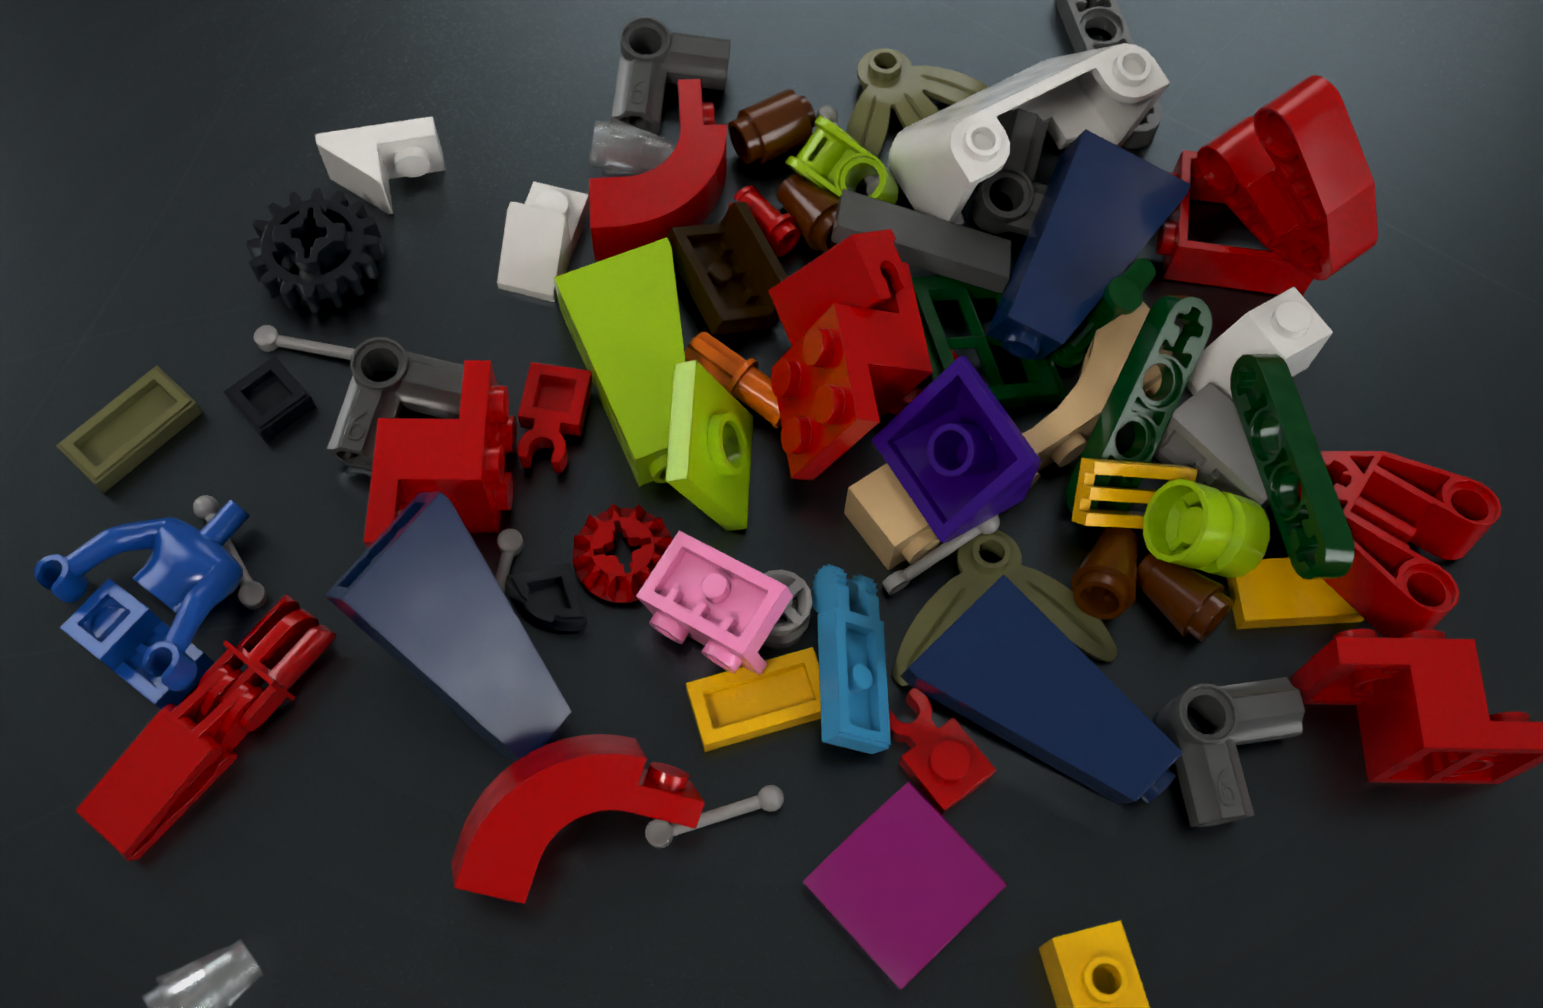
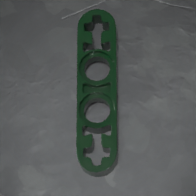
(1127, 399)
(1316, 526)

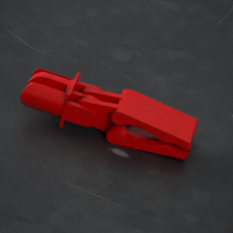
(195, 741)

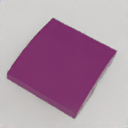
(905, 884)

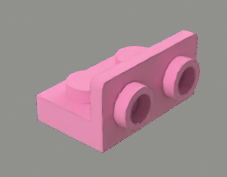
(714, 602)

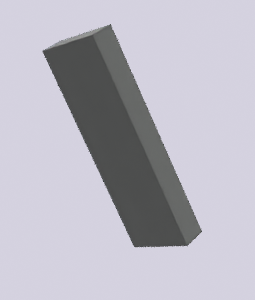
(928, 241)

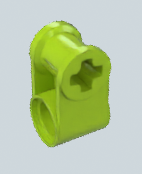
(839, 163)

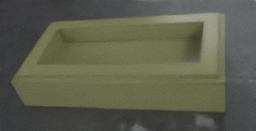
(129, 429)

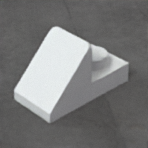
(371, 155)
(541, 239)

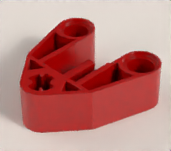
(1298, 179)
(1399, 502)

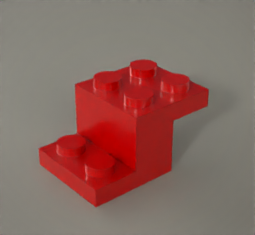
(847, 377)
(449, 456)
(1421, 708)

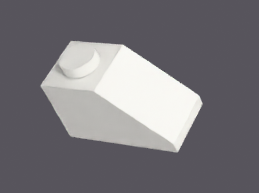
(1279, 327)

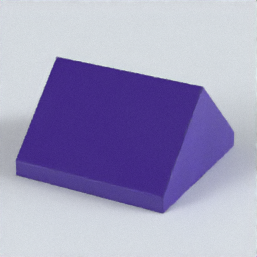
(958, 452)

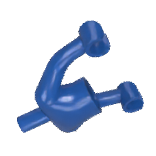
(184, 572)

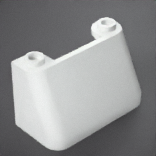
(965, 143)

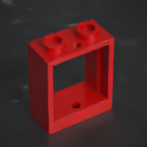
(1218, 263)

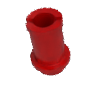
(777, 227)

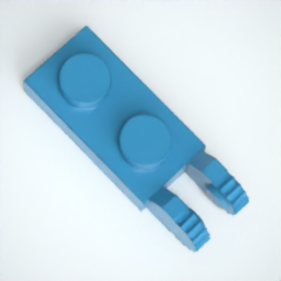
(851, 661)

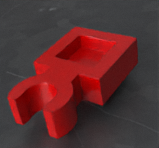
(551, 406)
(941, 759)

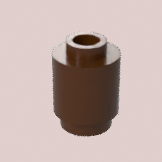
(772, 127)

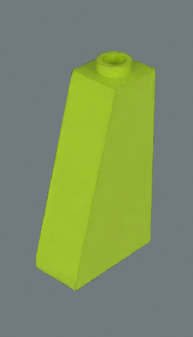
(630, 339)

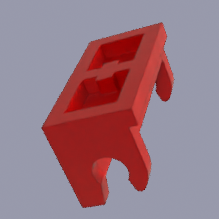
(843, 276)

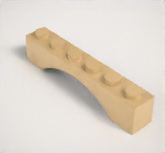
(891, 520)

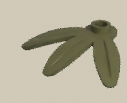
(895, 84)
(976, 578)

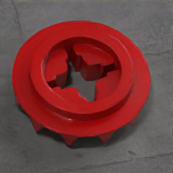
(604, 574)

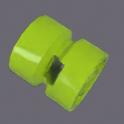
(1206, 529)

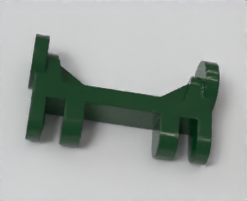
(1120, 296)

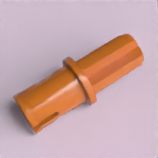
(736, 375)

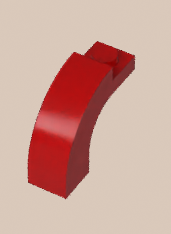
(675, 194)
(547, 792)

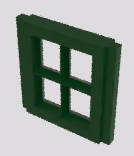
(1042, 378)

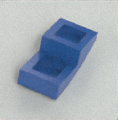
(118, 633)

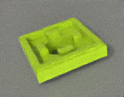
(709, 446)

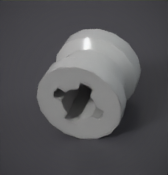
(796, 612)

